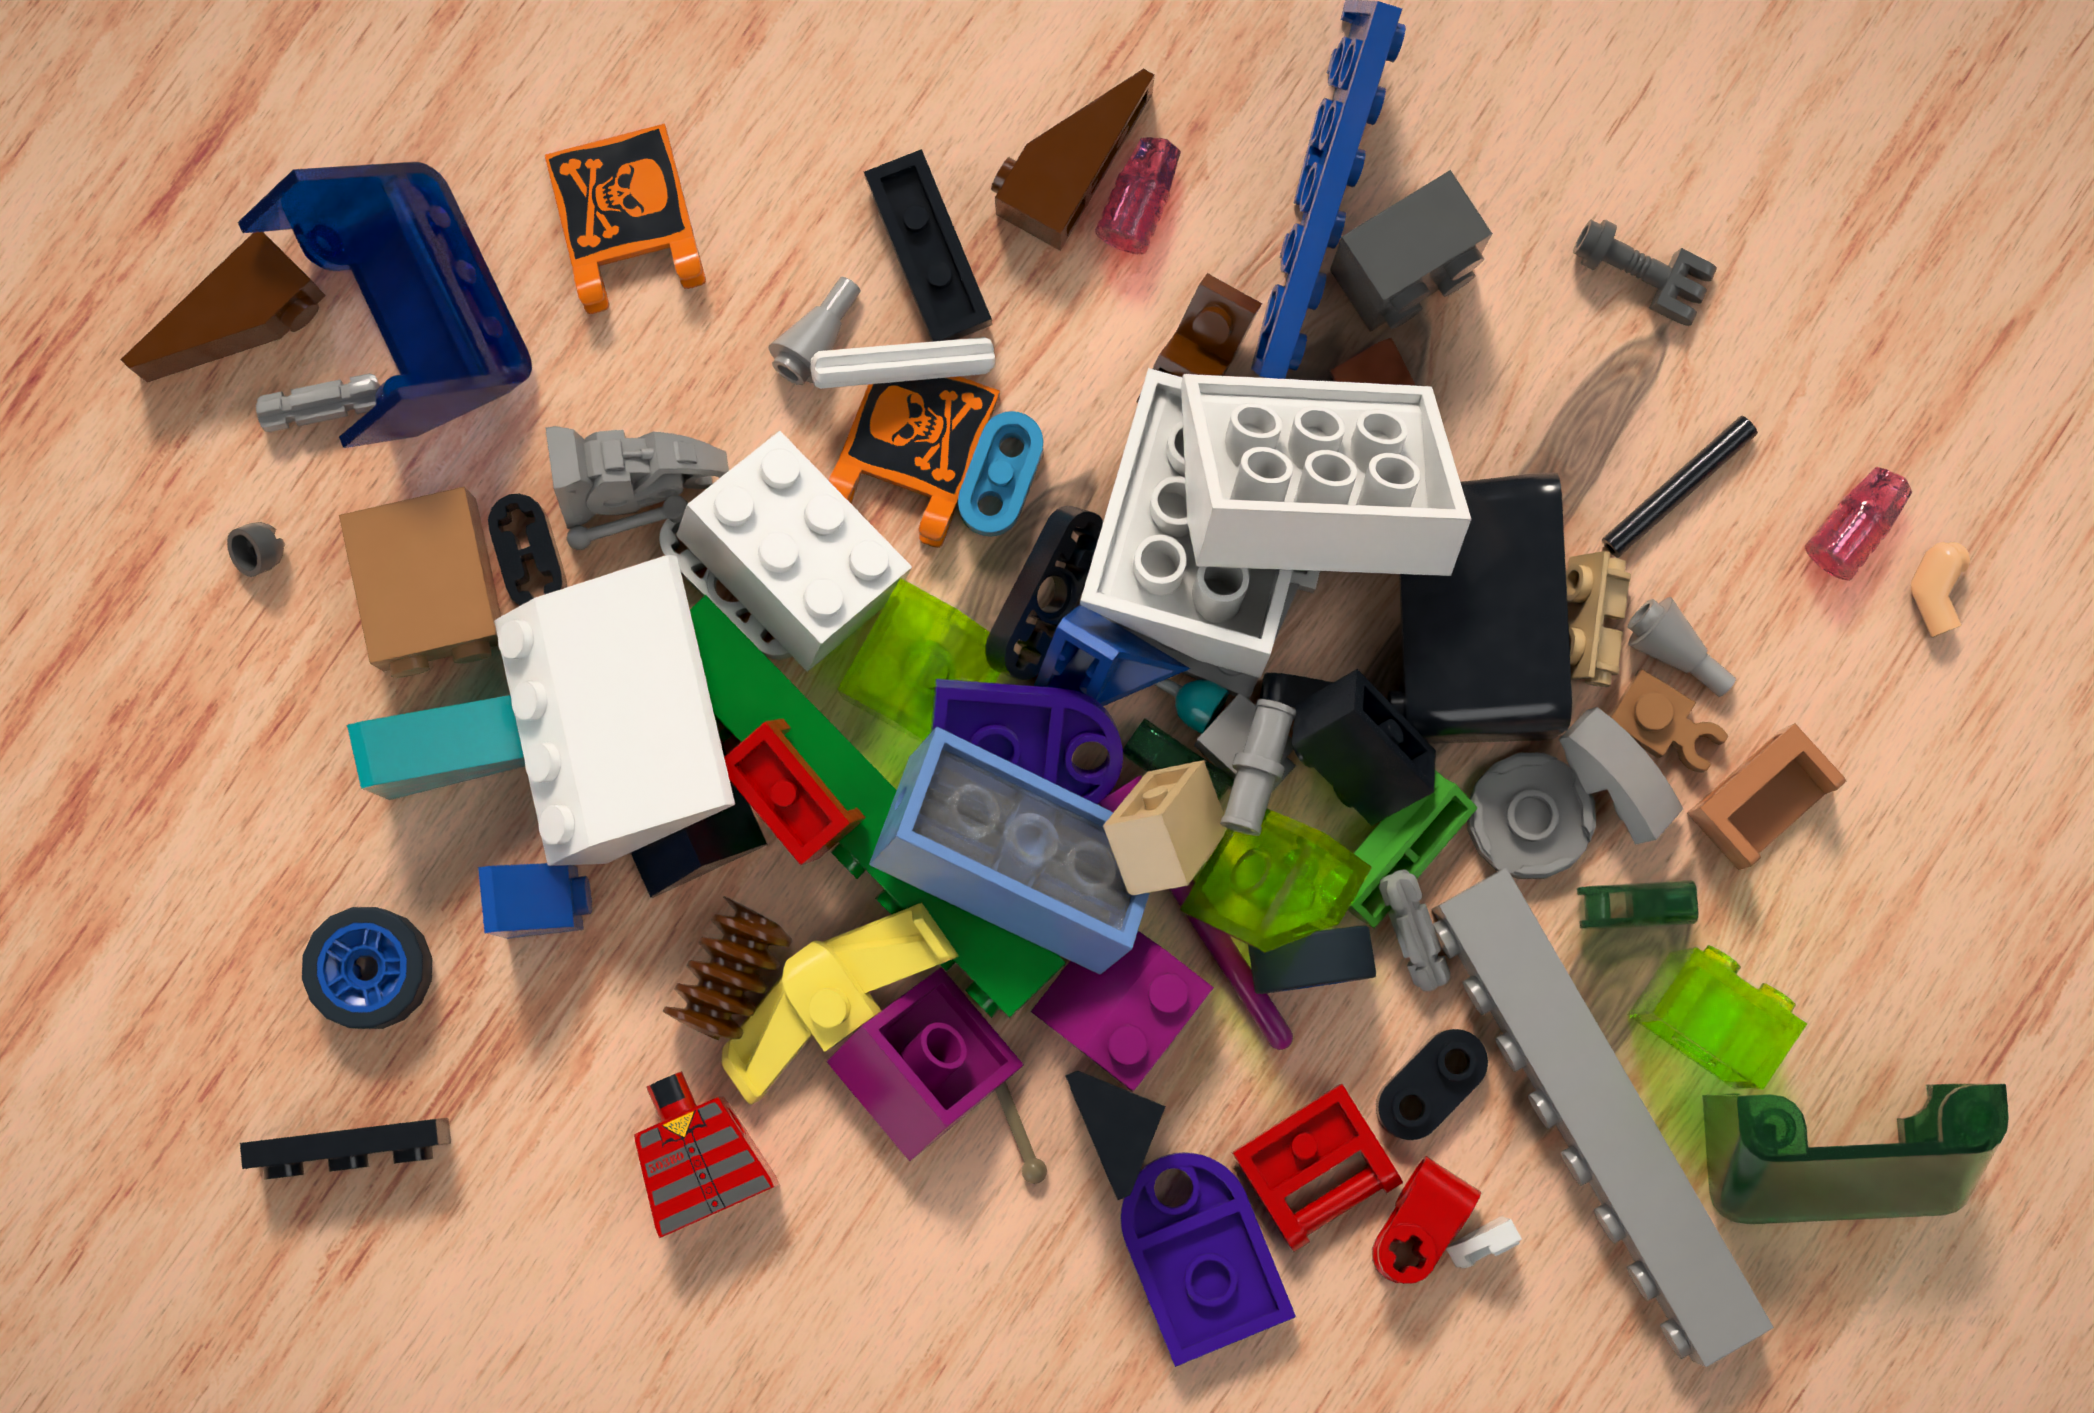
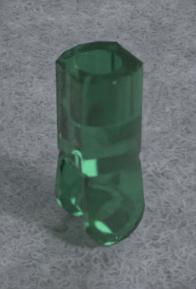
(1156, 749)
(1645, 904)

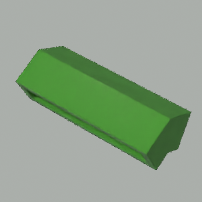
(1409, 843)

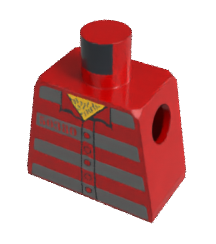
(696, 1157)

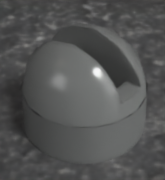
(255, 548)

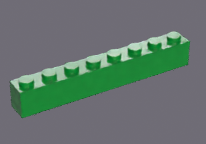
(752, 690)

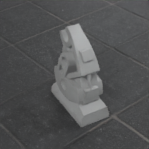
(625, 474)

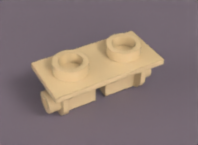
(1594, 591)

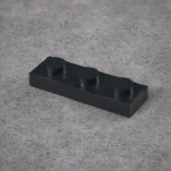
(928, 247)
(346, 1147)

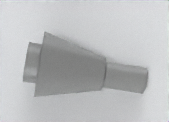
(812, 333)
(1668, 636)

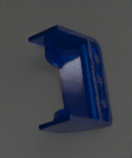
(421, 282)

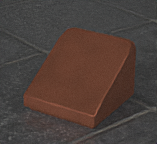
(1375, 365)

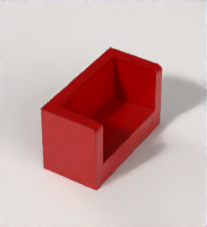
(789, 793)

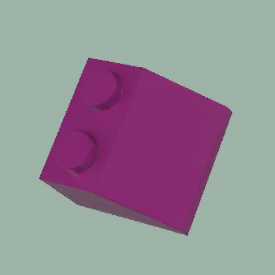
(1127, 1011)
(924, 1063)

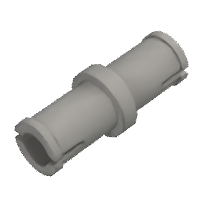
(1258, 767)

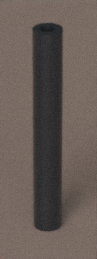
(1679, 486)

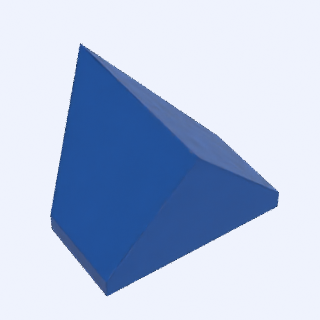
(1102, 659)

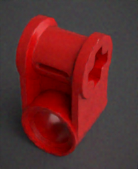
(1431, 1213)

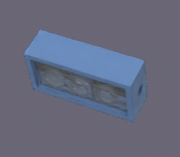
(1009, 851)

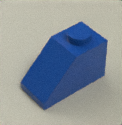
(533, 899)

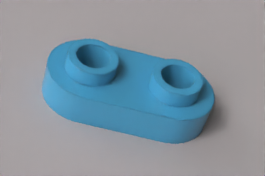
(999, 475)

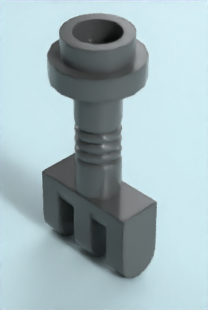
(1598, 244)

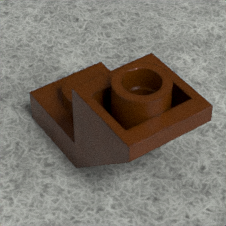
(1209, 331)

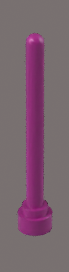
(1226, 955)

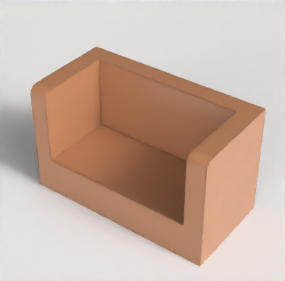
(1766, 795)

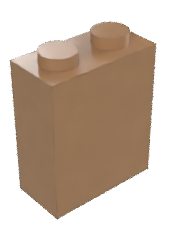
(422, 581)

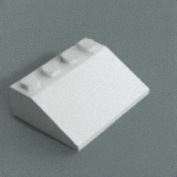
(1319, 476)
(1146, 559)
(613, 713)

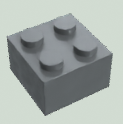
(1411, 252)

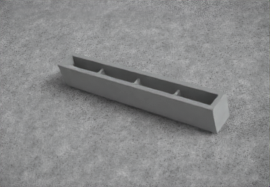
(1601, 1120)

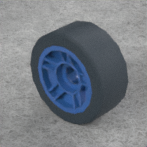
(1314, 961)
(334, 977)

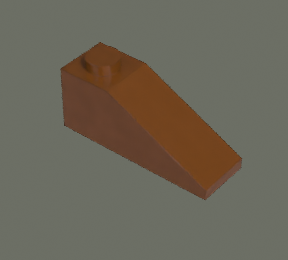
(1066, 164)
(237, 307)

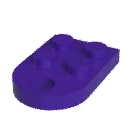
(1033, 730)
(1202, 1259)

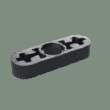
(1011, 625)

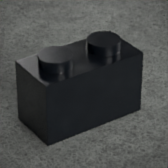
(1363, 748)

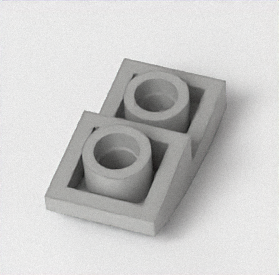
(1613, 760)

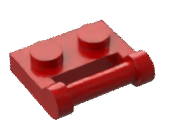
(1307, 1147)

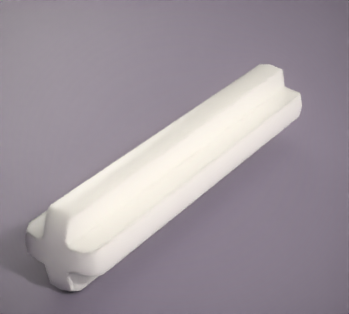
(902, 362)

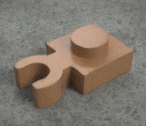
(1658, 718)

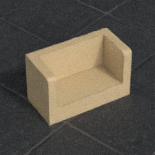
(1166, 828)

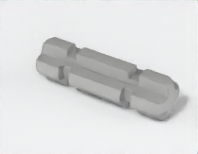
(317, 403)
(1414, 930)

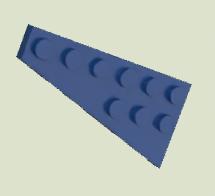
(1328, 167)

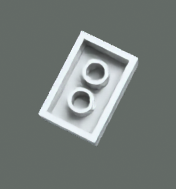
(792, 550)

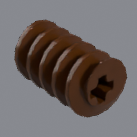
(729, 972)

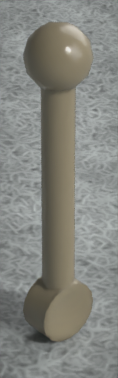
(1034, 1169)

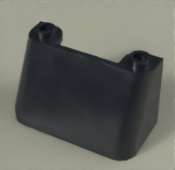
(1493, 638)

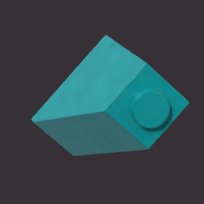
(436, 747)

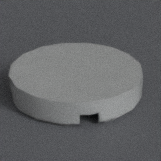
(1531, 816)

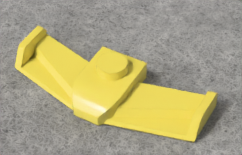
(828, 994)

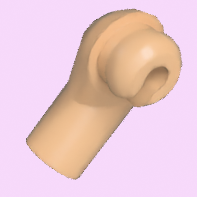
(1934, 582)

